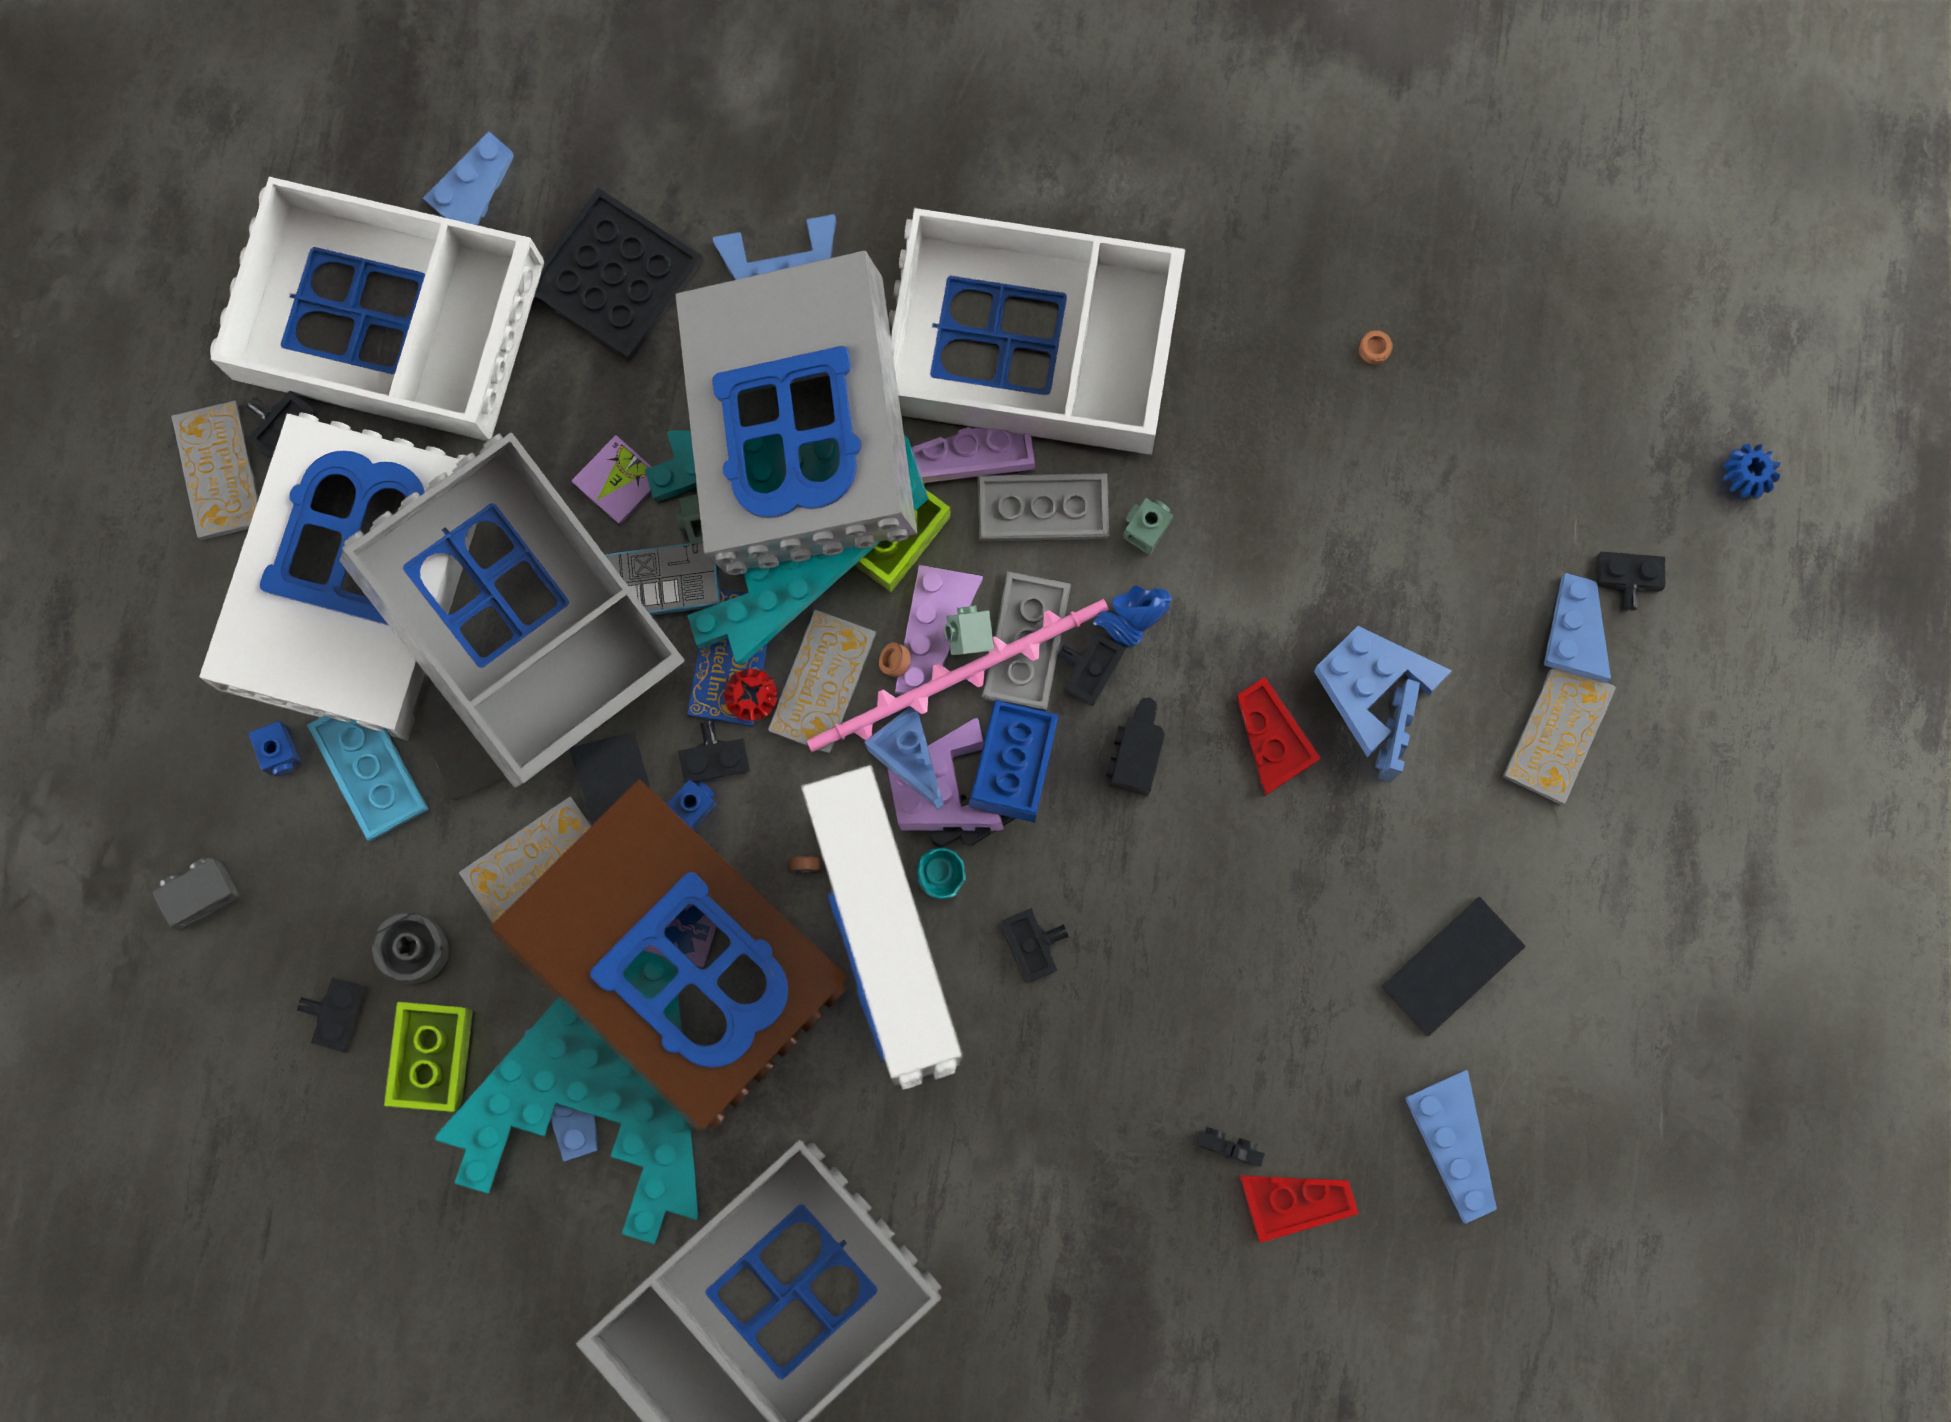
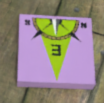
(615, 480)

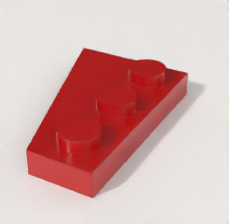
(1274, 736)
(1295, 1204)

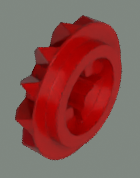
(746, 709)

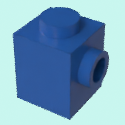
(275, 749)
(693, 803)

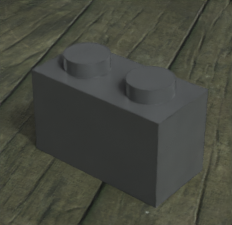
(195, 893)

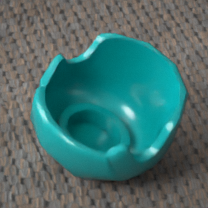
(940, 873)

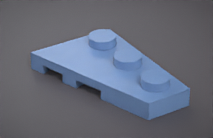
(471, 183)
(1578, 631)
(1405, 702)

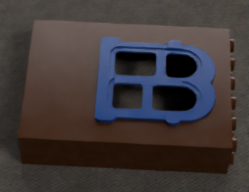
(613, 901)

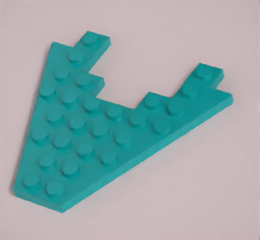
(777, 592)
(572, 1067)

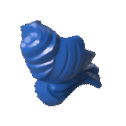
(1134, 614)

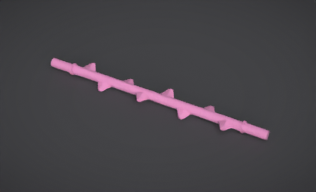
(943, 678)

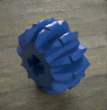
(1746, 481)

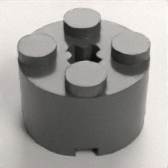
(392, 943)

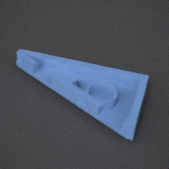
(905, 752)

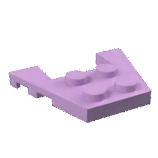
(917, 814)

